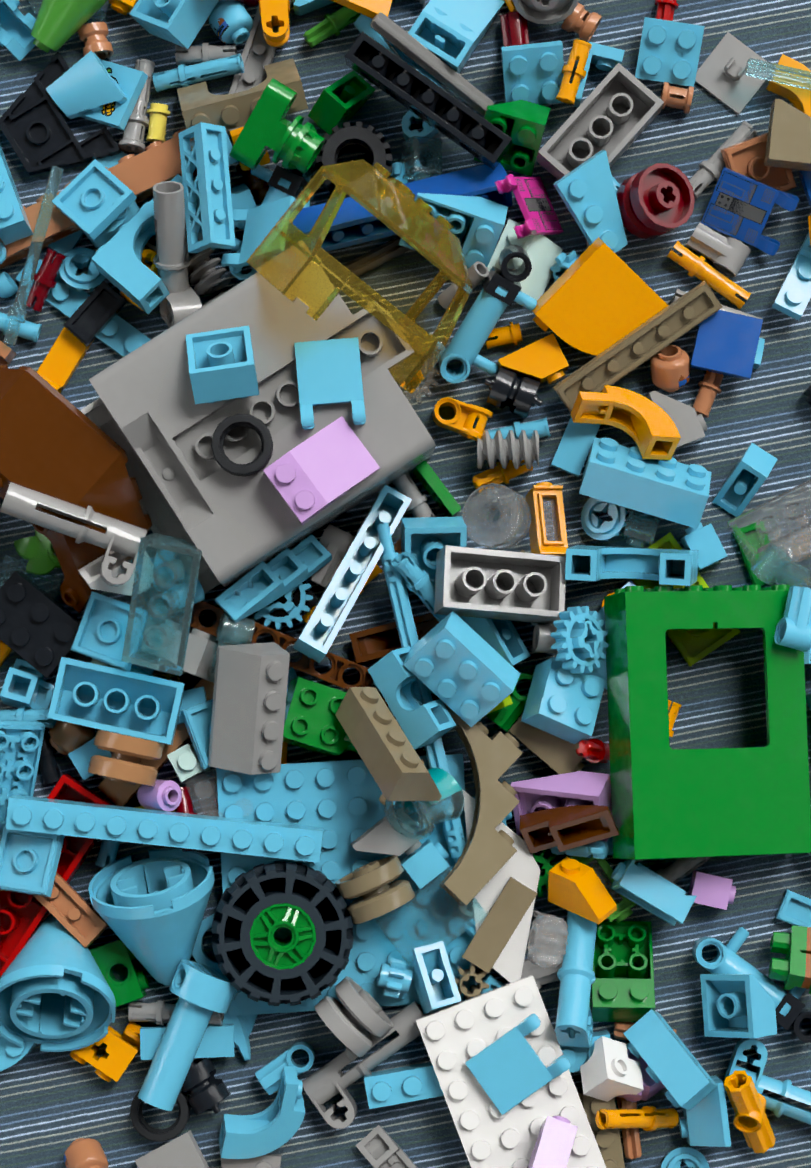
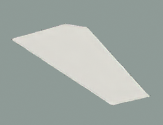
(522, 868)

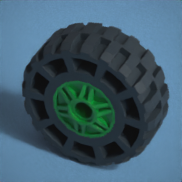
(287, 967)

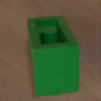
(340, 101)

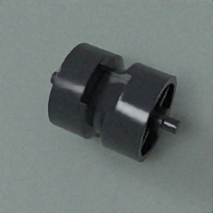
(513, 392)
(203, 1087)

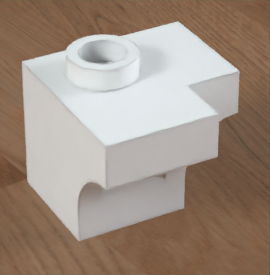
(610, 1071)

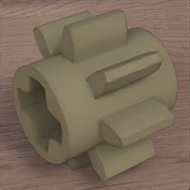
(464, 976)

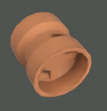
(582, 22)
(95, 39)

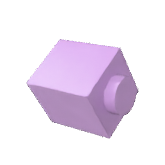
(712, 890)

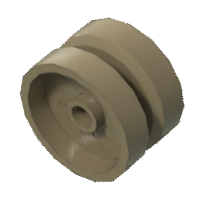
(375, 890)

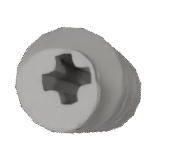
(204, 273)
(508, 449)

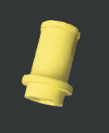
(157, 122)

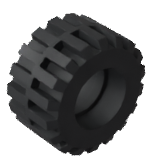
(353, 138)

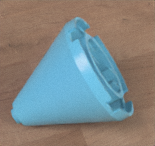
(155, 905)
(55, 993)

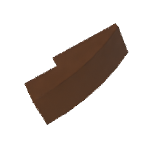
(381, 640)
(567, 827)

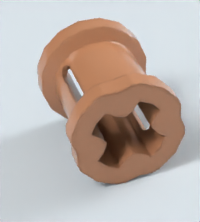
(685, 94)

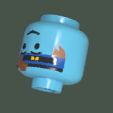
(231, 22)

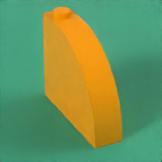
(596, 301)

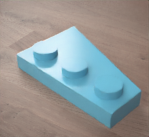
(593, 201)

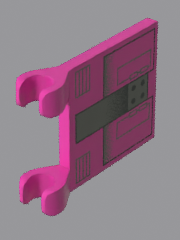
(534, 205)

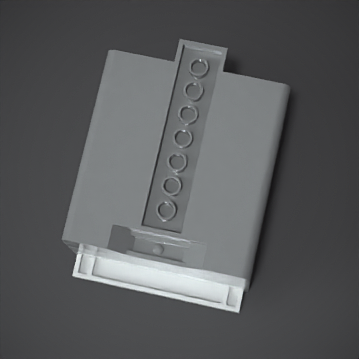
(168, 438)

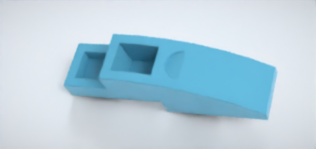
(796, 287)

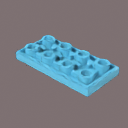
(19, 761)

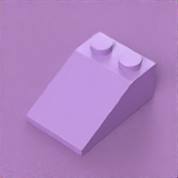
(321, 470)
(561, 791)

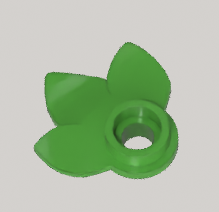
(39, 552)

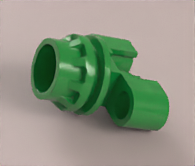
(267, 127)

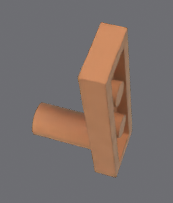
(73, 912)

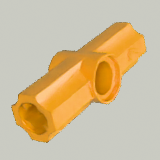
(749, 1111)

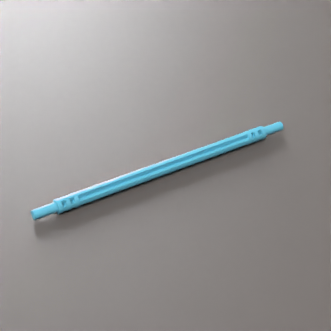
(408, 637)

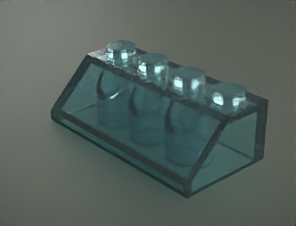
(162, 603)

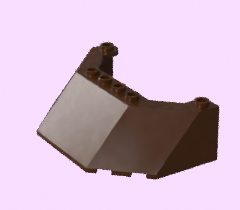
(68, 457)

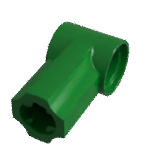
(508, 715)

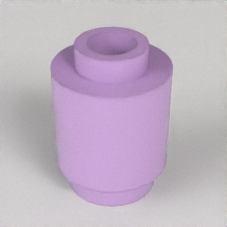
(163, 796)

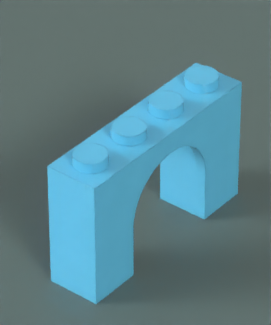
(122, 259)
(609, 562)

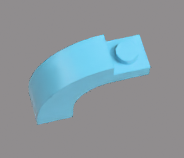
(268, 1130)

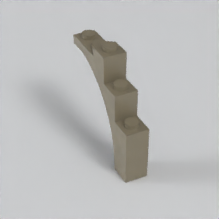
(486, 847)

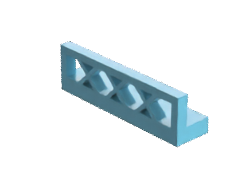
(211, 186)

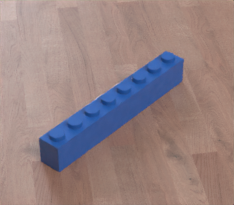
(357, 225)

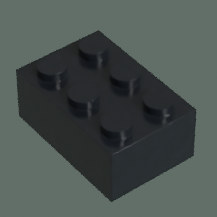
(35, 624)

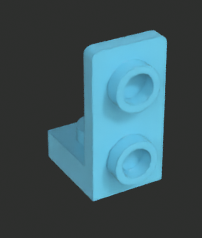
(605, 59)

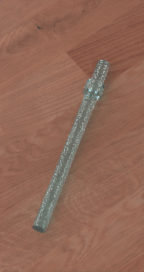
(17, 313)

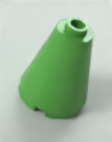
(61, 20)

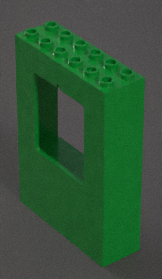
(713, 797)

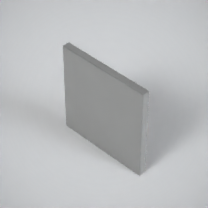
(725, 74)

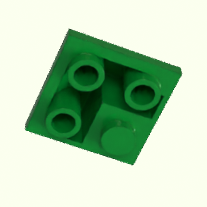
(526, 126)

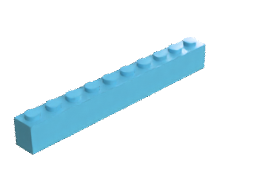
(164, 828)

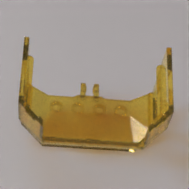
(306, 271)

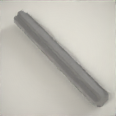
(431, 63)

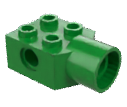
(312, 718)

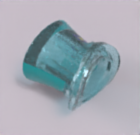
(418, 818)

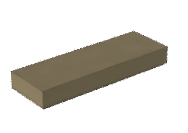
(499, 924)

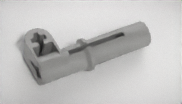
(172, 254)
(119, 535)
(330, 1079)

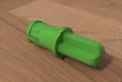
(331, 25)

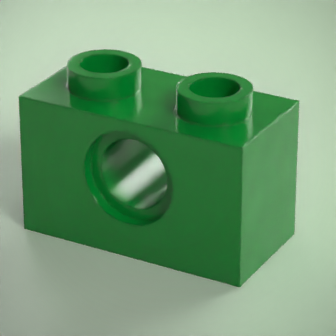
(124, 990)

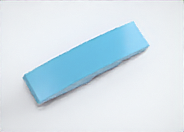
(274, 579)

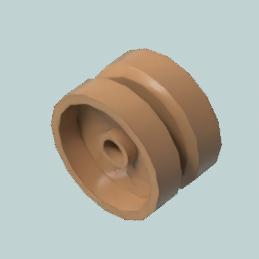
(125, 759)

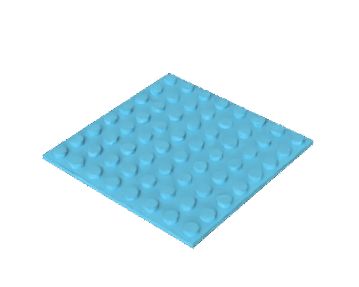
(346, 804)

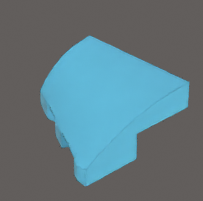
(85, 88)

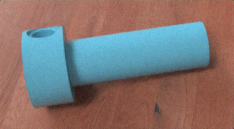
(200, 994)

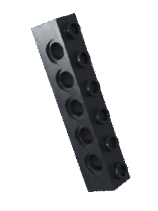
(428, 100)

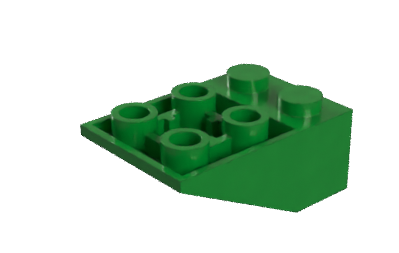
(622, 972)

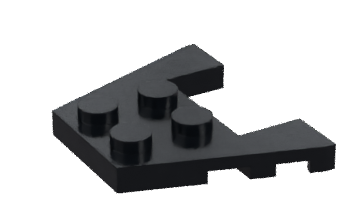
(41, 133)

